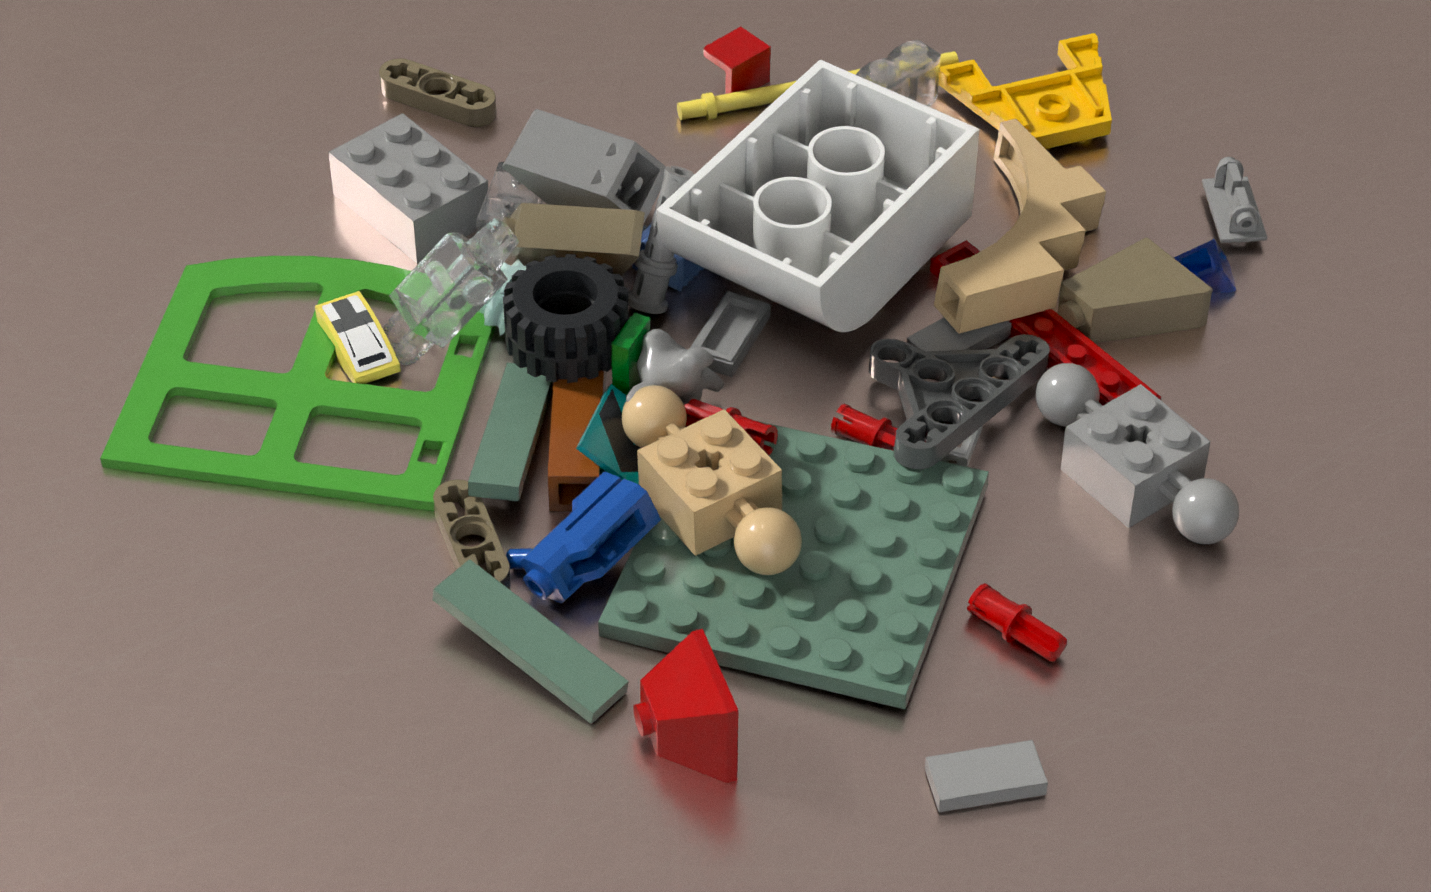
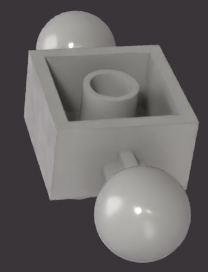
(1136, 455)

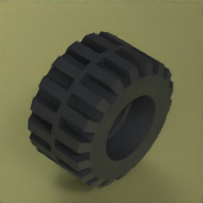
(564, 317)

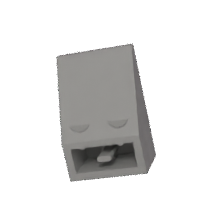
(583, 165)

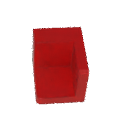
(742, 58)

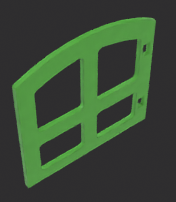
(294, 394)

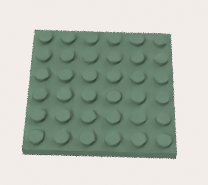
(855, 600)

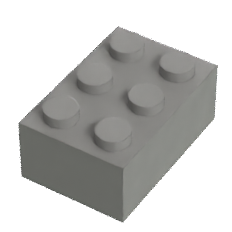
(407, 185)

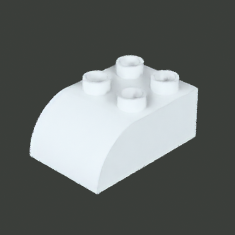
(828, 197)

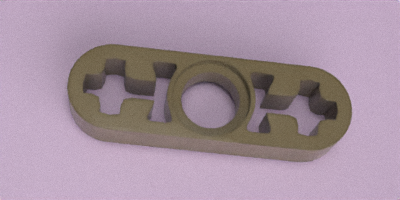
(463, 103)
(473, 522)

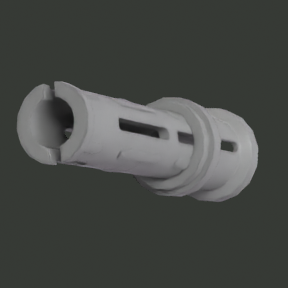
(656, 261)

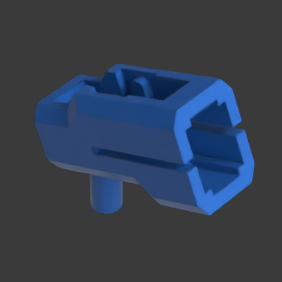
(587, 543)

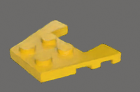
(1052, 107)

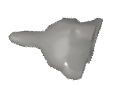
(674, 367)

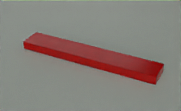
(1065, 341)

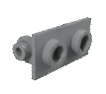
(1233, 204)

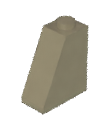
(559, 230)
(1134, 295)

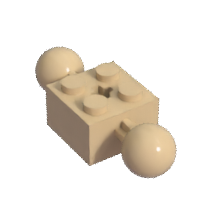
(711, 481)

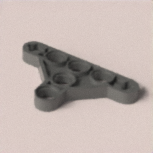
(961, 376)

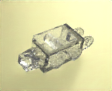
(448, 289)

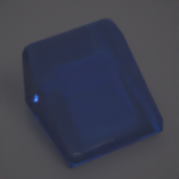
(1210, 266)

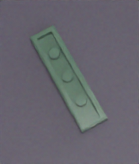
(510, 435)
(530, 641)

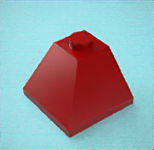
(690, 710)

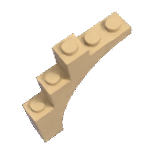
(1028, 262)

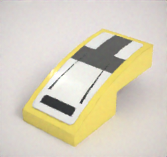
(358, 338)

